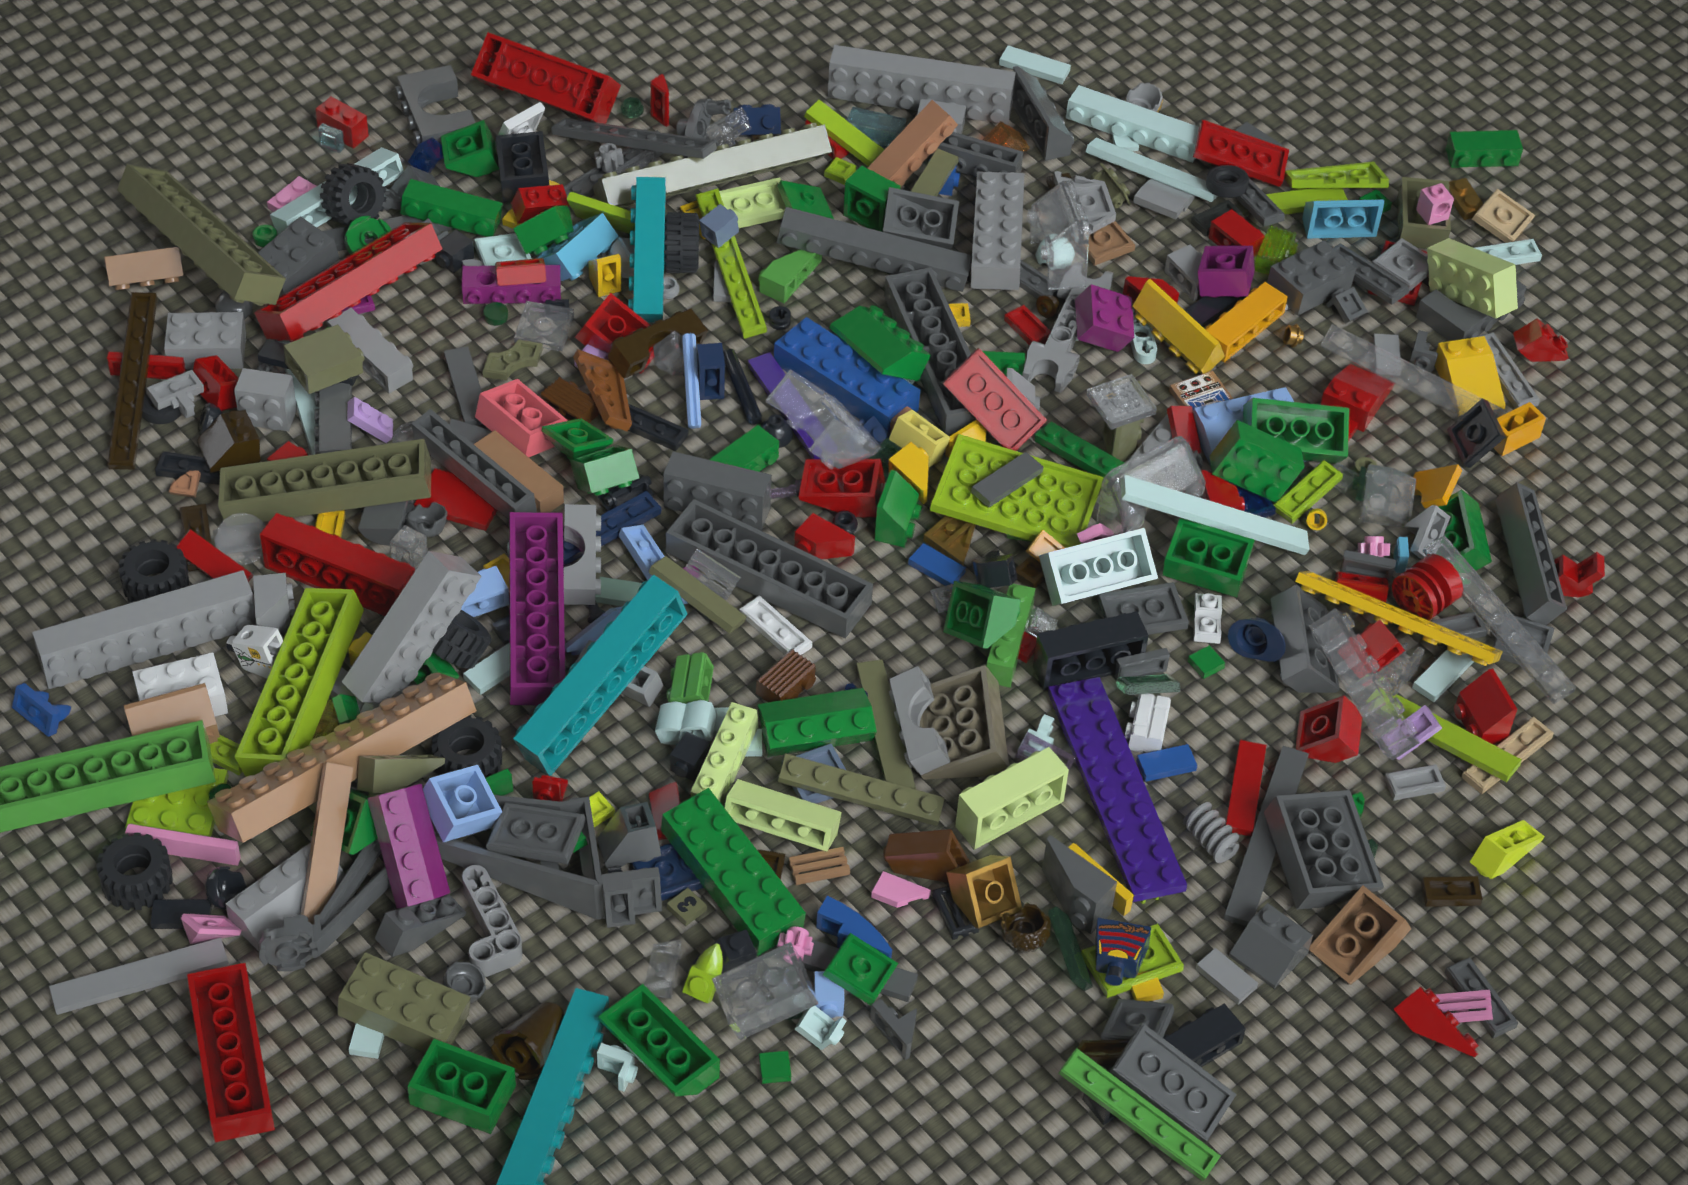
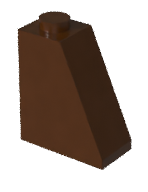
(925, 854)

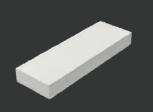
(775, 627)

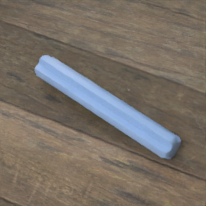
(691, 381)

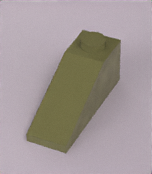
(393, 772)

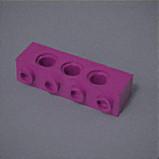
(481, 287)

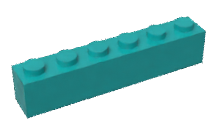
(649, 247)

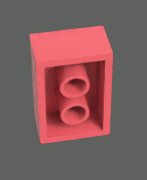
(518, 416)

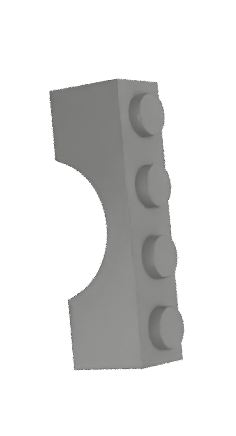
(580, 578)
(924, 746)

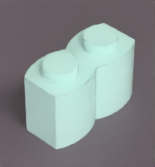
(677, 718)

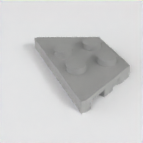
(1094, 199)

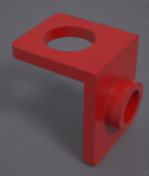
(549, 788)

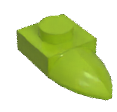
(699, 981)

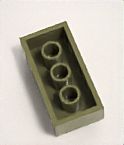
(402, 1004)

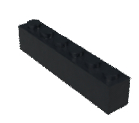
(1199, 1040)

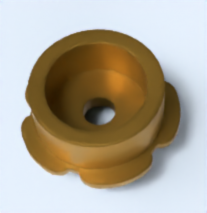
(1293, 335)

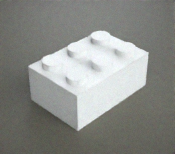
(180, 675)

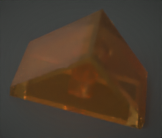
(1008, 137)

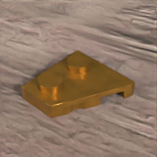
(951, 538)

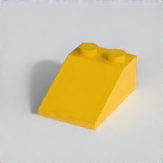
(1472, 367)

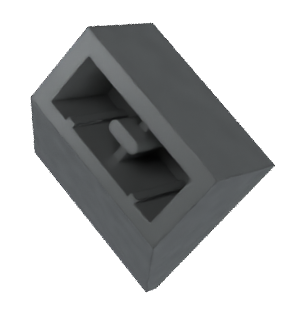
(629, 836)

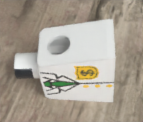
(256, 648)

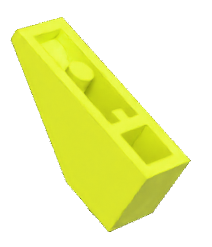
(1505, 848)

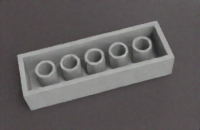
(997, 231)
(412, 627)

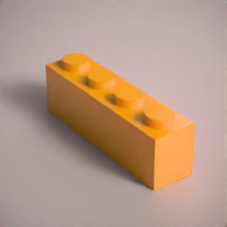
(1248, 318)

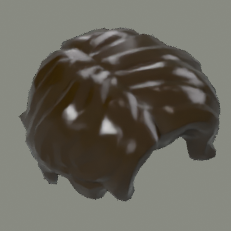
(1026, 929)

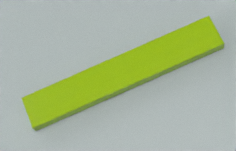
(1469, 746)

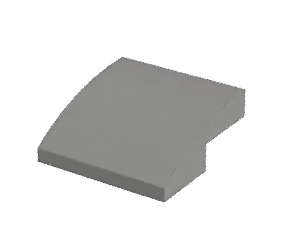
(1163, 198)

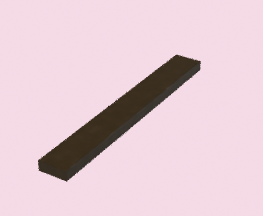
(132, 381)

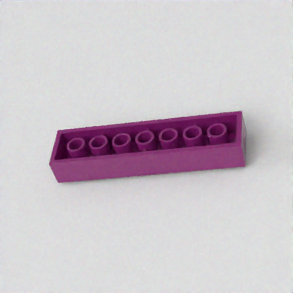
(536, 606)

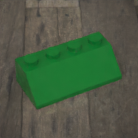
(882, 342)
(816, 722)
(662, 1043)

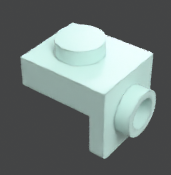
(820, 1028)
(617, 1061)

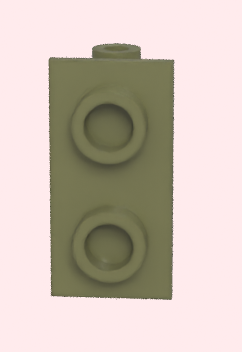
(1117, 192)

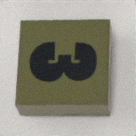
(686, 906)

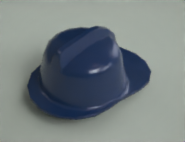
(1256, 639)

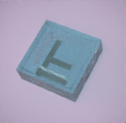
(331, 138)

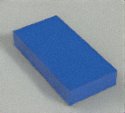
(936, 565)
(1166, 762)

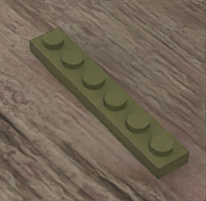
(861, 789)

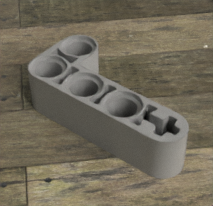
(495, 914)

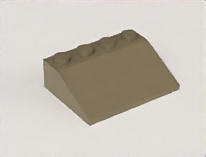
(971, 724)

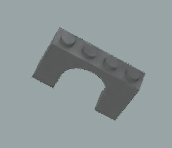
(424, 88)
(1456, 321)

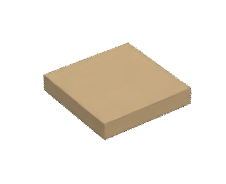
(1503, 217)

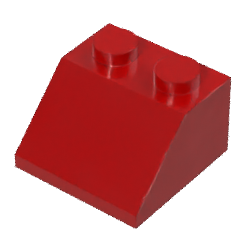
(1486, 708)
(1330, 730)

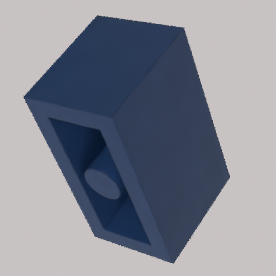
(711, 371)

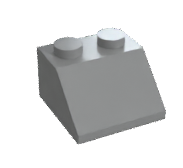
(273, 601)

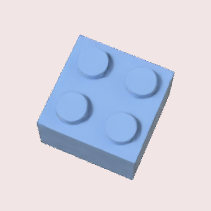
(461, 803)

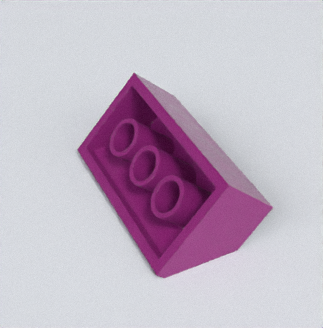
(409, 846)

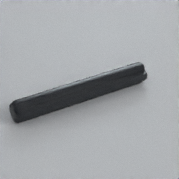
(742, 387)

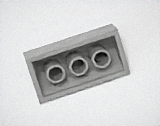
(272, 897)

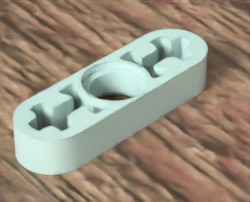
(1148, 341)

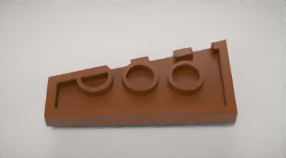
(606, 389)

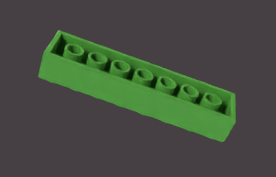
(105, 775)

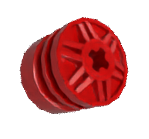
(1428, 587)

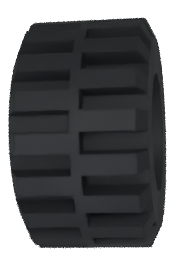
(338, 188)
(681, 242)
(152, 559)
(463, 641)
(469, 734)
(133, 853)

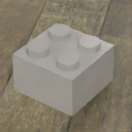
(266, 398)

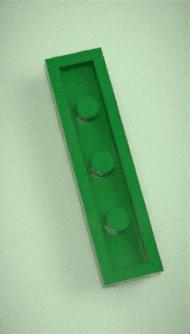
(1076, 450)

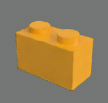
(1520, 428)

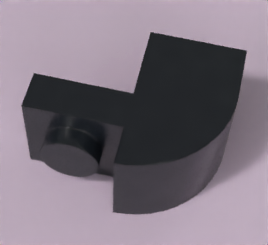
(995, 570)

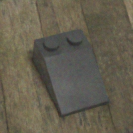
(921, 217)
(1078, 885)

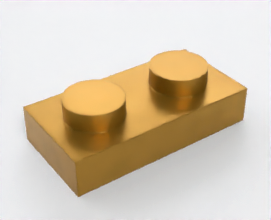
(1465, 198)

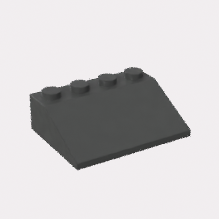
(1322, 847)

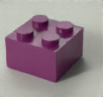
(1226, 271)
(1104, 318)

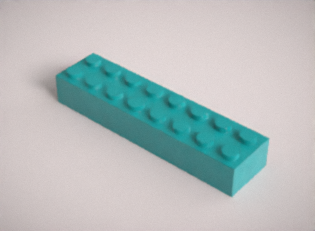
(600, 675)

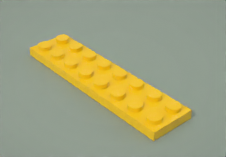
(1407, 622)

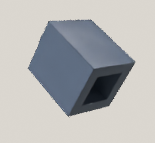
(719, 225)

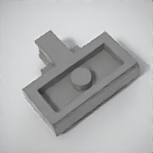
(177, 392)

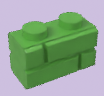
(691, 678)

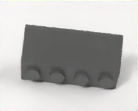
(1040, 117)
(1304, 661)

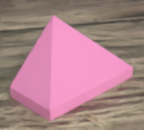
(208, 927)

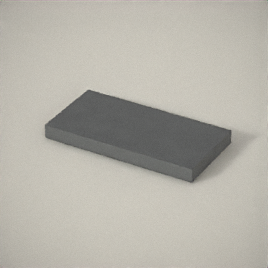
(1173, 1082)

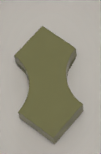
(504, 363)

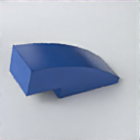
(841, 920)

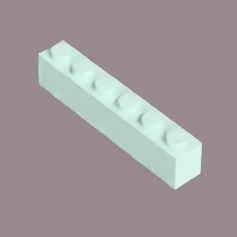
(1134, 121)
(309, 205)

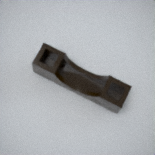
(631, 352)

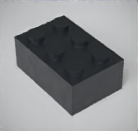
(521, 162)

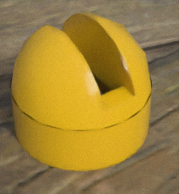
(1311, 518)

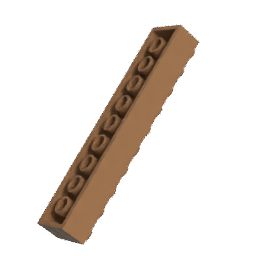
(295, 781)

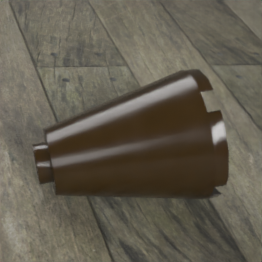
(528, 1040)

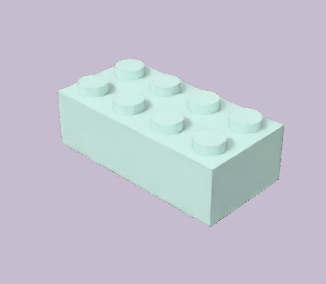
(1098, 566)

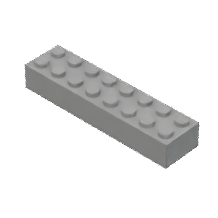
(905, 80)
(145, 629)

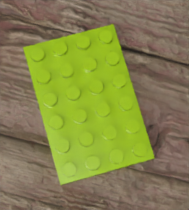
(1054, 501)

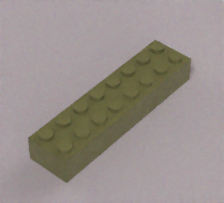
(327, 481)

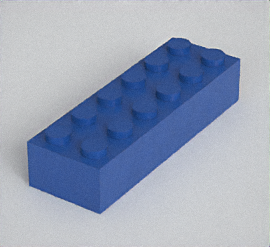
(844, 373)

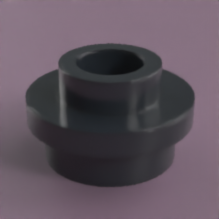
(846, 521)

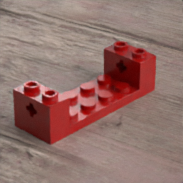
(545, 78)

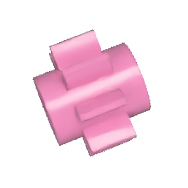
(1374, 546)
(800, 940)

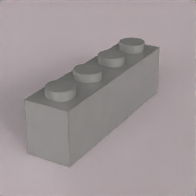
(381, 357)

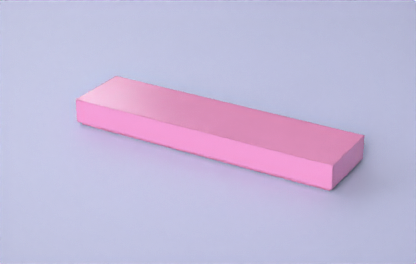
(192, 845)

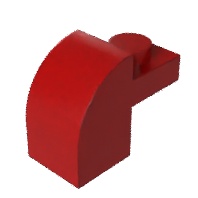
(1578, 578)

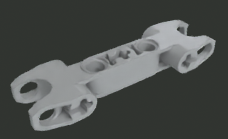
(1056, 355)

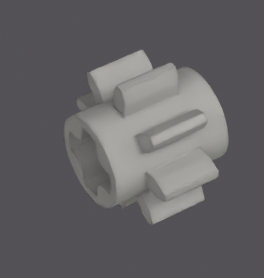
(609, 157)

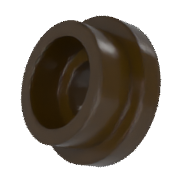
(1047, 306)

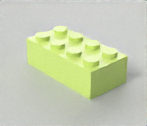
(1472, 277)
(1011, 797)

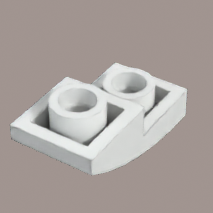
(1207, 618)

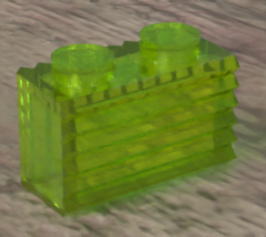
(1276, 247)

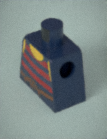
(1120, 949)

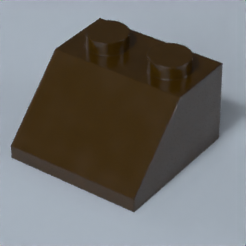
(230, 442)

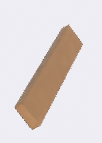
(326, 838)

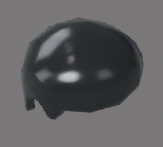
(223, 886)

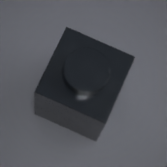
(454, 250)
(689, 756)

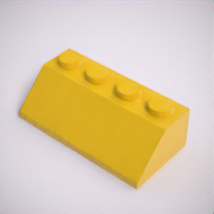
(1177, 328)

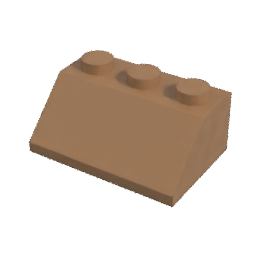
(144, 267)
(173, 710)

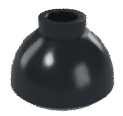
(208, 416)
(779, 429)

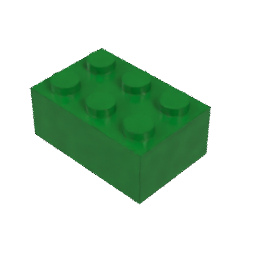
(1256, 461)
(462, 1086)

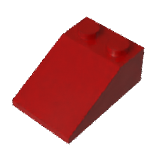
(610, 322)
(1359, 392)
(850, 489)

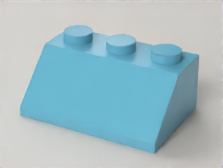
(1342, 218)
(584, 244)

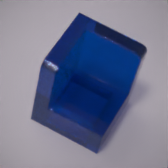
(427, 155)

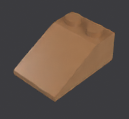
(1359, 936)

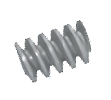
(1211, 833)

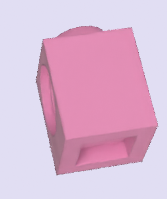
(1435, 204)

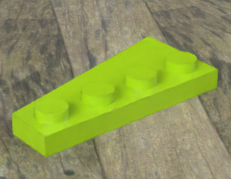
(1338, 176)

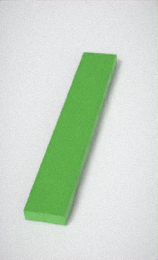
(1139, 1114)

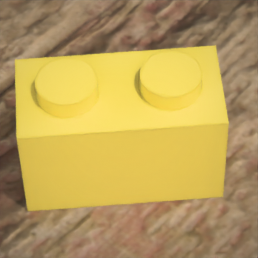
(919, 431)

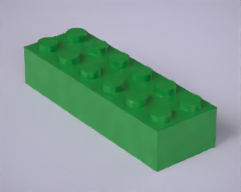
(732, 870)

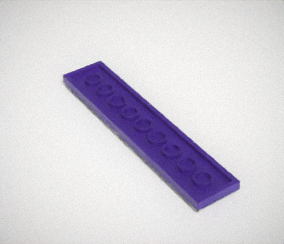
(1117, 790)

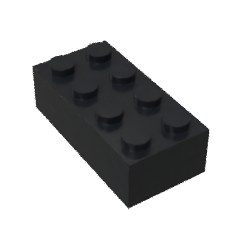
(1087, 649)

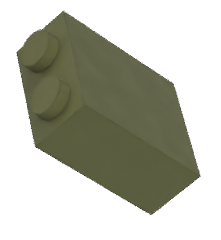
(323, 358)

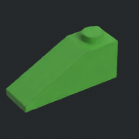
(787, 274)

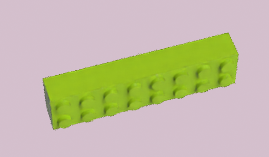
(300, 677)

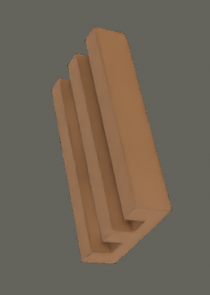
(818, 862)

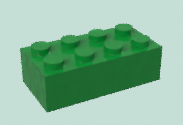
(1314, 428)

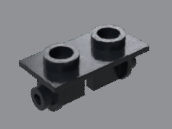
(621, 495)

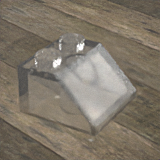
(1387, 496)

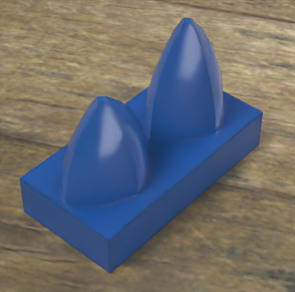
(37, 710)

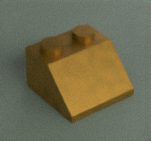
(985, 889)

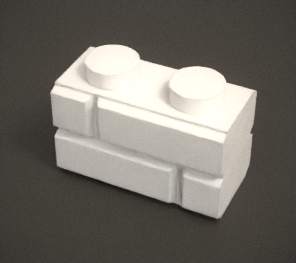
(1149, 723)

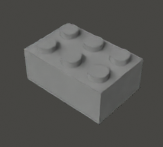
(205, 336)

